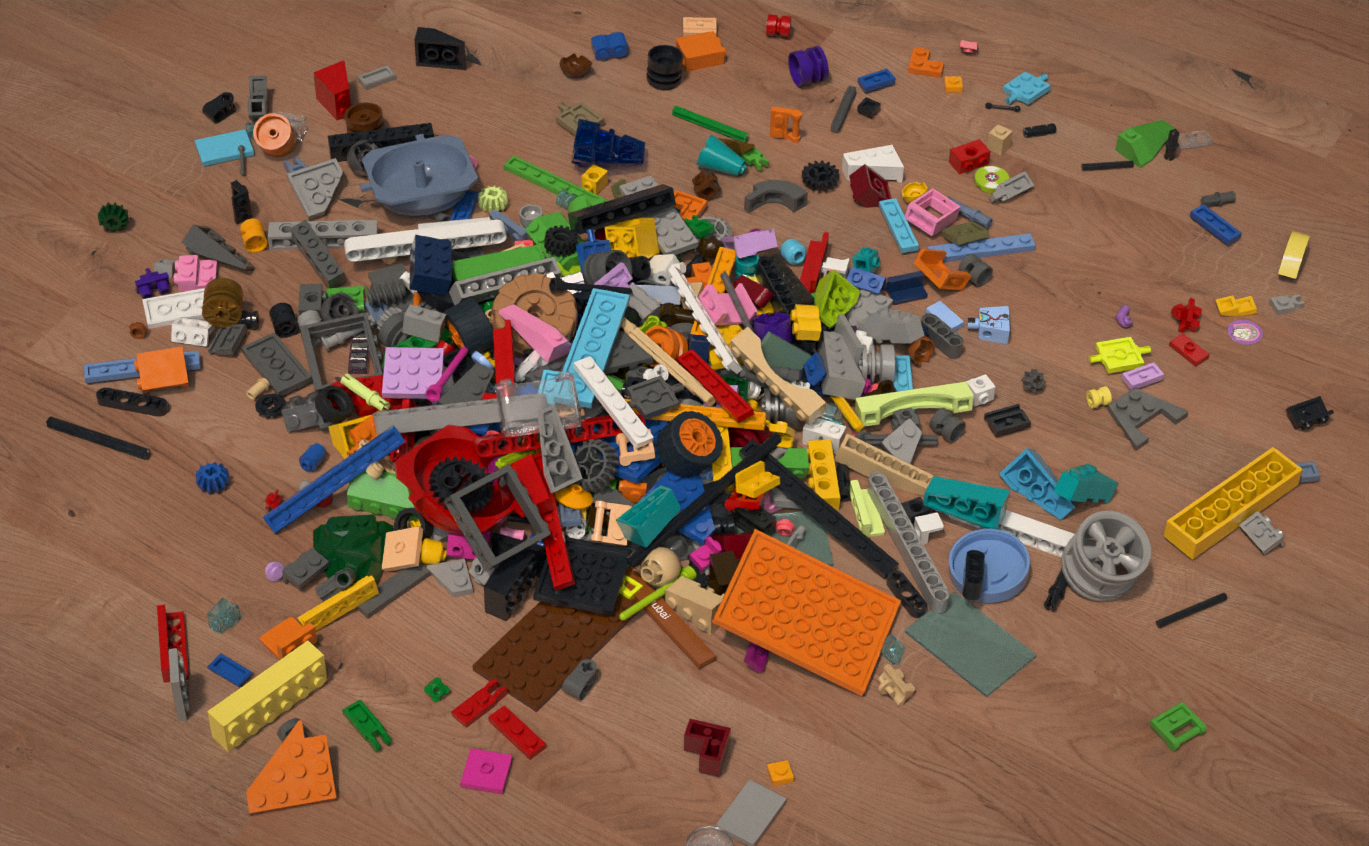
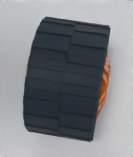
(470, 327)
(689, 444)

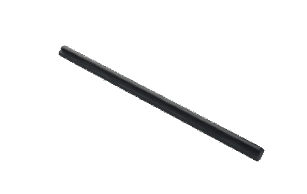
(704, 499)

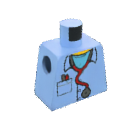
(991, 324)

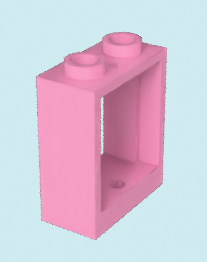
(926, 221)

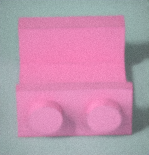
(722, 308)

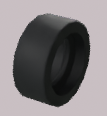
(340, 397)
(403, 516)

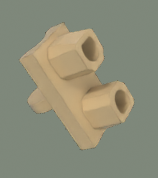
(892, 683)

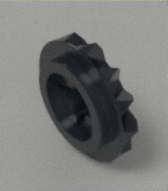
(266, 401)

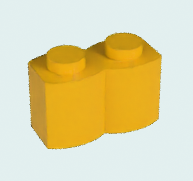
(806, 322)

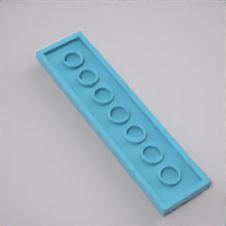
(596, 336)

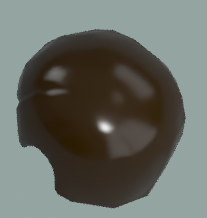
(709, 248)

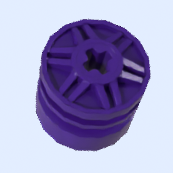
(808, 65)

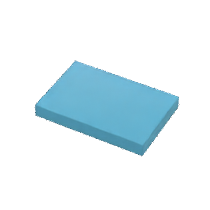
(223, 147)

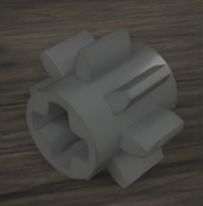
(1033, 385)

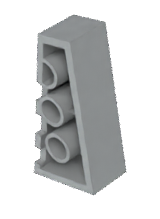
(842, 373)

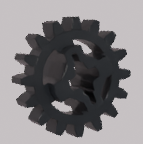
(820, 175)

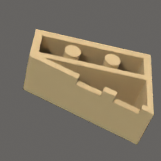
(694, 603)

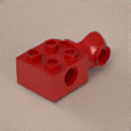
(374, 383)

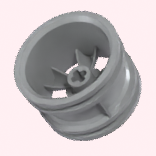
(1118, 541)

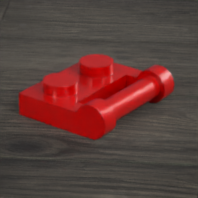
(745, 501)

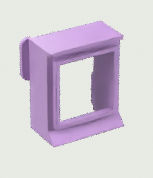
(751, 243)

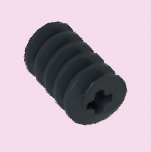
(640, 267)

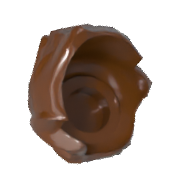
(575, 66)

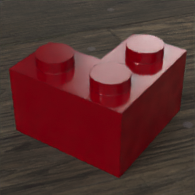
(710, 742)

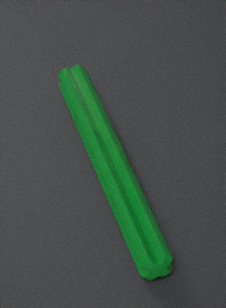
(710, 124)

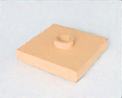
(402, 549)

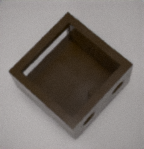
(721, 570)

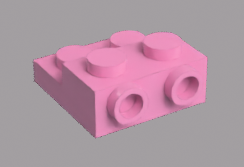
(194, 273)

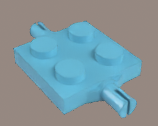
(1026, 88)

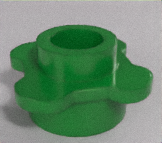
(436, 683)

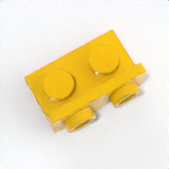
(755, 481)

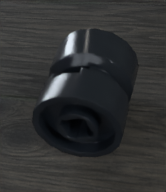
(283, 320)

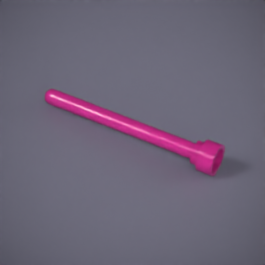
(435, 391)

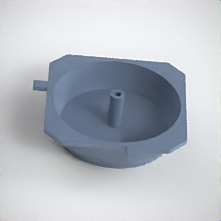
(420, 175)

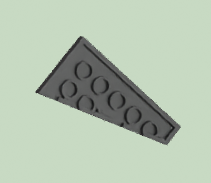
(624, 354)

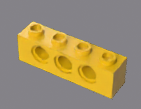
(823, 471)

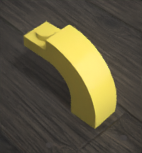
(1294, 254)

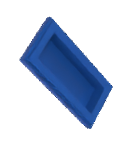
(229, 670)

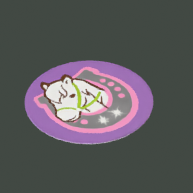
(1245, 332)

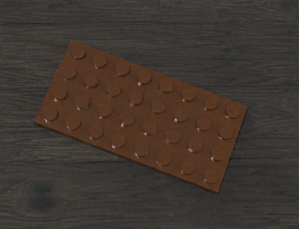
(547, 648)

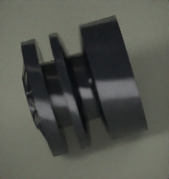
(664, 66)

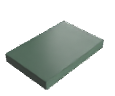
(782, 353)

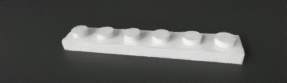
(613, 402)

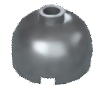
(355, 156)
(338, 306)

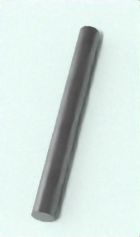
(734, 297)

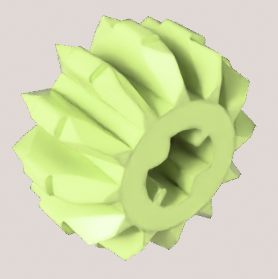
(492, 199)

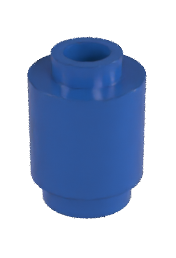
(312, 457)

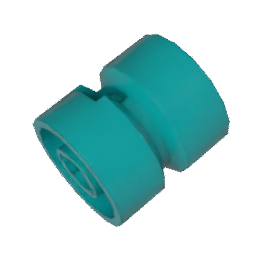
(746, 266)

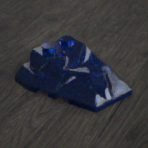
(605, 148)

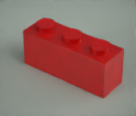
(533, 480)

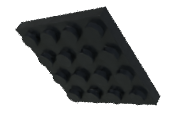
(597, 573)

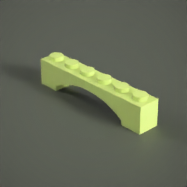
(953, 397)

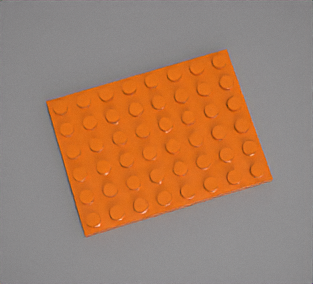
(807, 612)

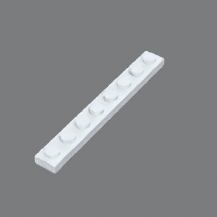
(707, 325)

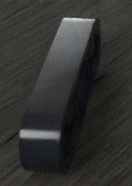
(905, 585)

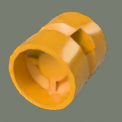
(253, 235)

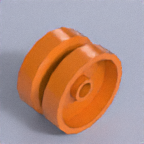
(274, 135)
(669, 340)

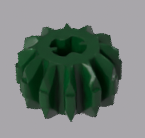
(113, 217)

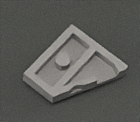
(903, 441)
(452, 576)

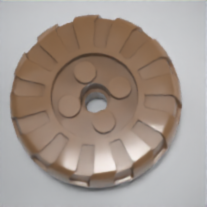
(535, 297)

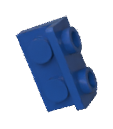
(866, 280)

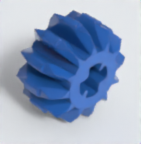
(212, 477)

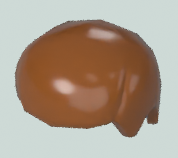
(921, 350)

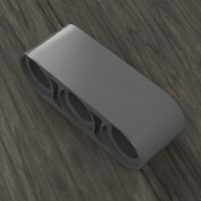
(943, 336)

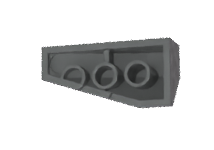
(209, 243)

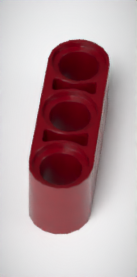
(758, 294)

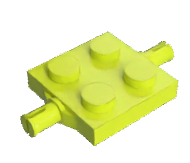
(1119, 354)

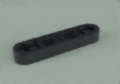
(110, 398)

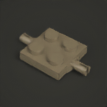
(571, 114)

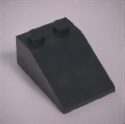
(439, 50)

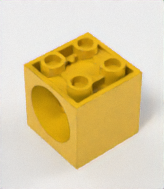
(634, 237)

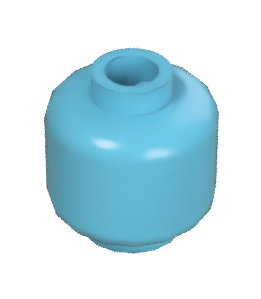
(793, 252)

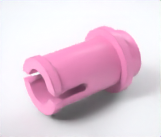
(515, 533)

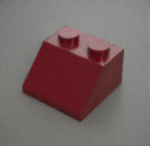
(869, 187)

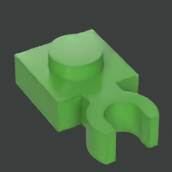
(755, 157)

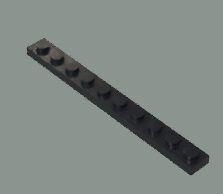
(826, 515)

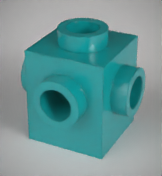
(866, 259)

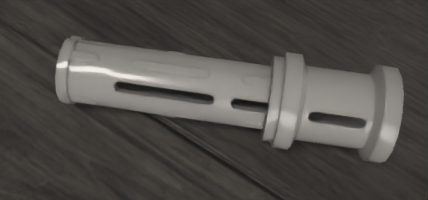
(339, 338)

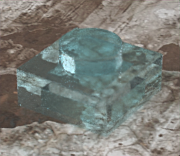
(892, 649)

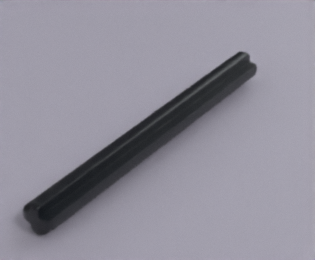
(98, 437)

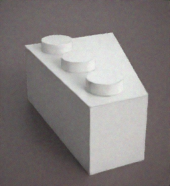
(880, 159)

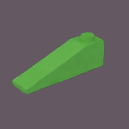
(1143, 142)

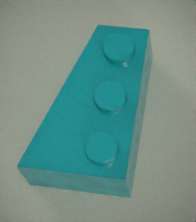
(1085, 483)
(649, 516)

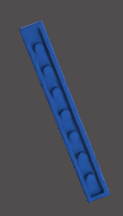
(333, 479)

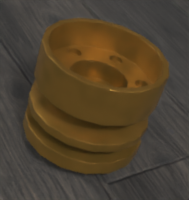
(222, 302)

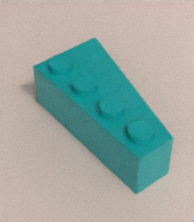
(968, 501)

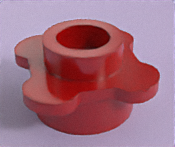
(273, 500)

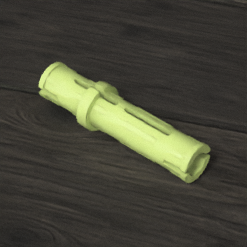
(370, 396)

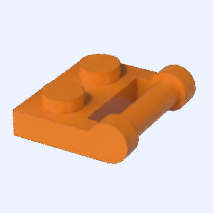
(779, 123)

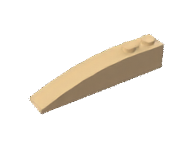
(869, 459)

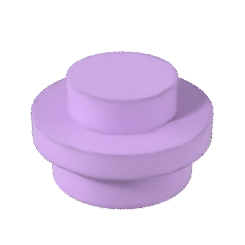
(274, 571)

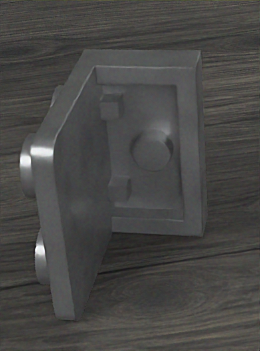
(301, 412)

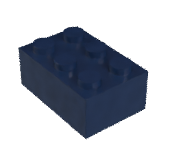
(430, 265)

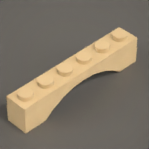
(803, 401)

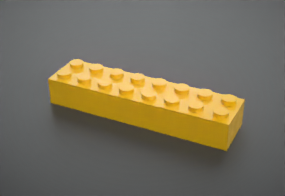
(1232, 503)

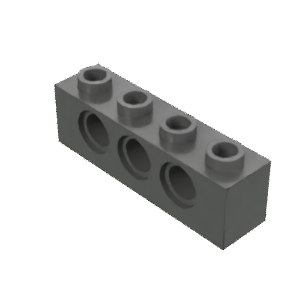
(317, 255)

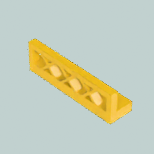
(340, 603)

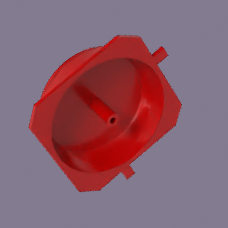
(415, 469)

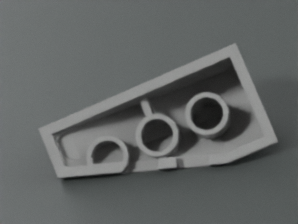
(557, 456)

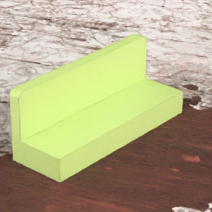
(865, 511)

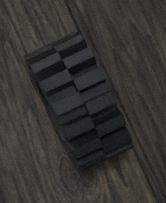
(560, 241)

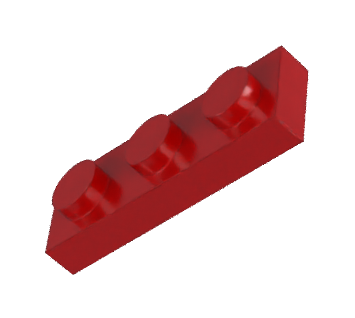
(517, 732)

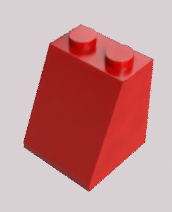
(333, 89)

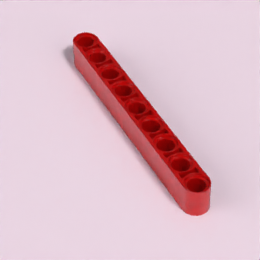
(530, 439)

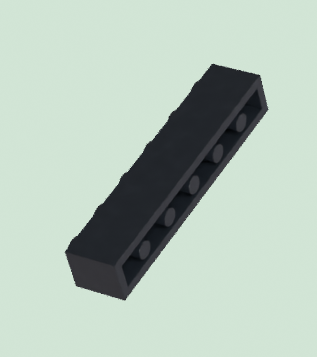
(622, 208)

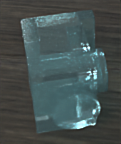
(223, 615)

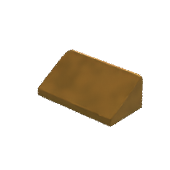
(737, 146)

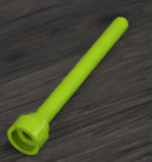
(687, 572)

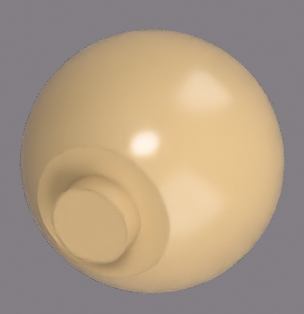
(660, 567)

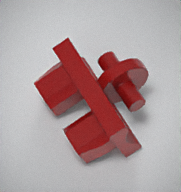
(1187, 315)

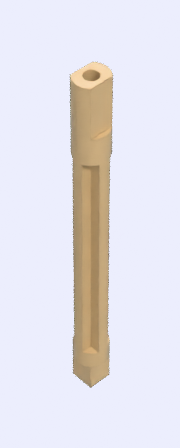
(663, 358)

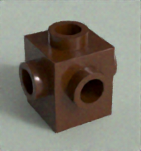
(706, 184)

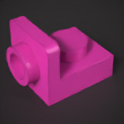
(701, 556)

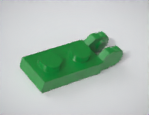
(366, 724)

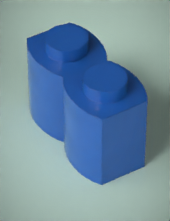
(609, 46)

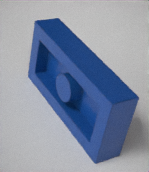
(876, 80)
(815, 369)

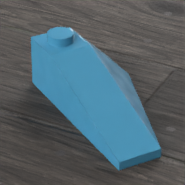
(1035, 480)

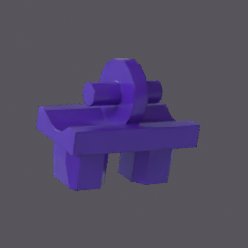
(152, 281)

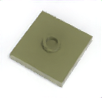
(964, 233)

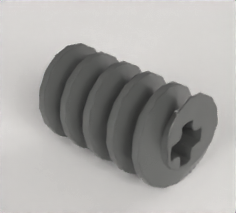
(386, 292)

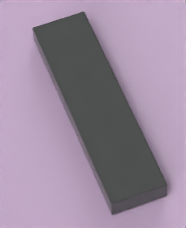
(394, 588)

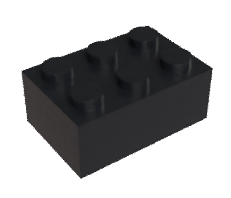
(510, 585)

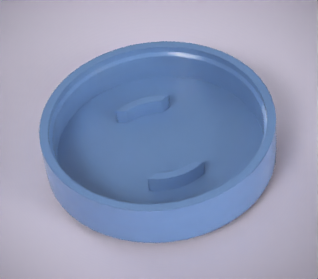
(1004, 563)

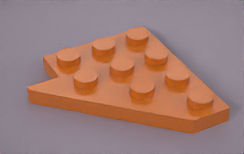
(294, 775)

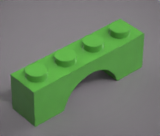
(794, 460)

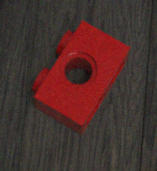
(969, 156)

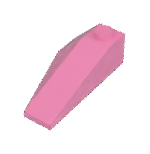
(539, 335)

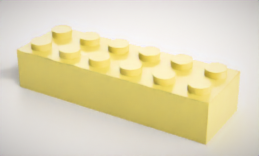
(267, 696)

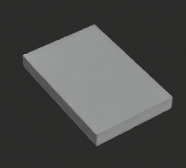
(844, 328)
(751, 813)

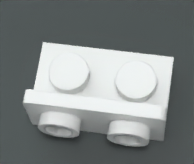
(191, 331)
(530, 364)

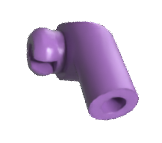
(1123, 318)

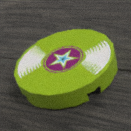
(990, 177)

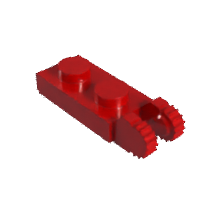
(479, 703)

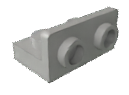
(1261, 532)

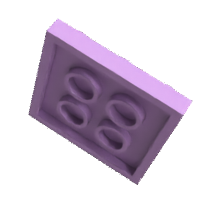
(411, 371)

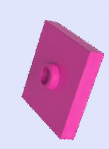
(486, 771)

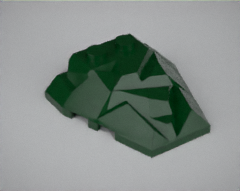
(354, 544)

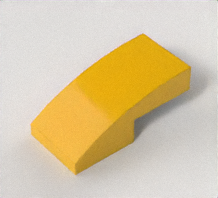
(1240, 307)

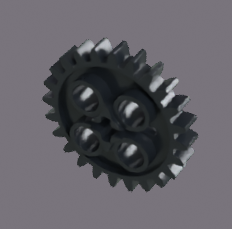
(450, 475)

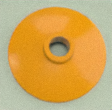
(574, 497)

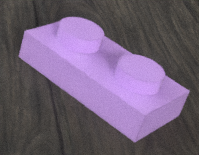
(1142, 376)

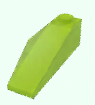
(834, 297)

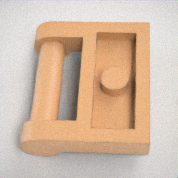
(643, 453)
(614, 534)

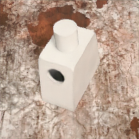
(660, 268)

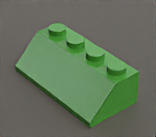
(537, 231)
(381, 496)

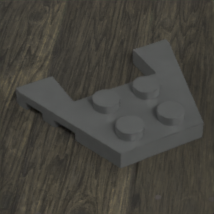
(1137, 409)

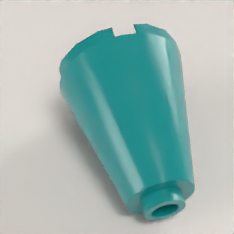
(720, 158)

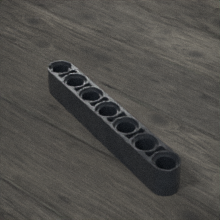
(783, 300)

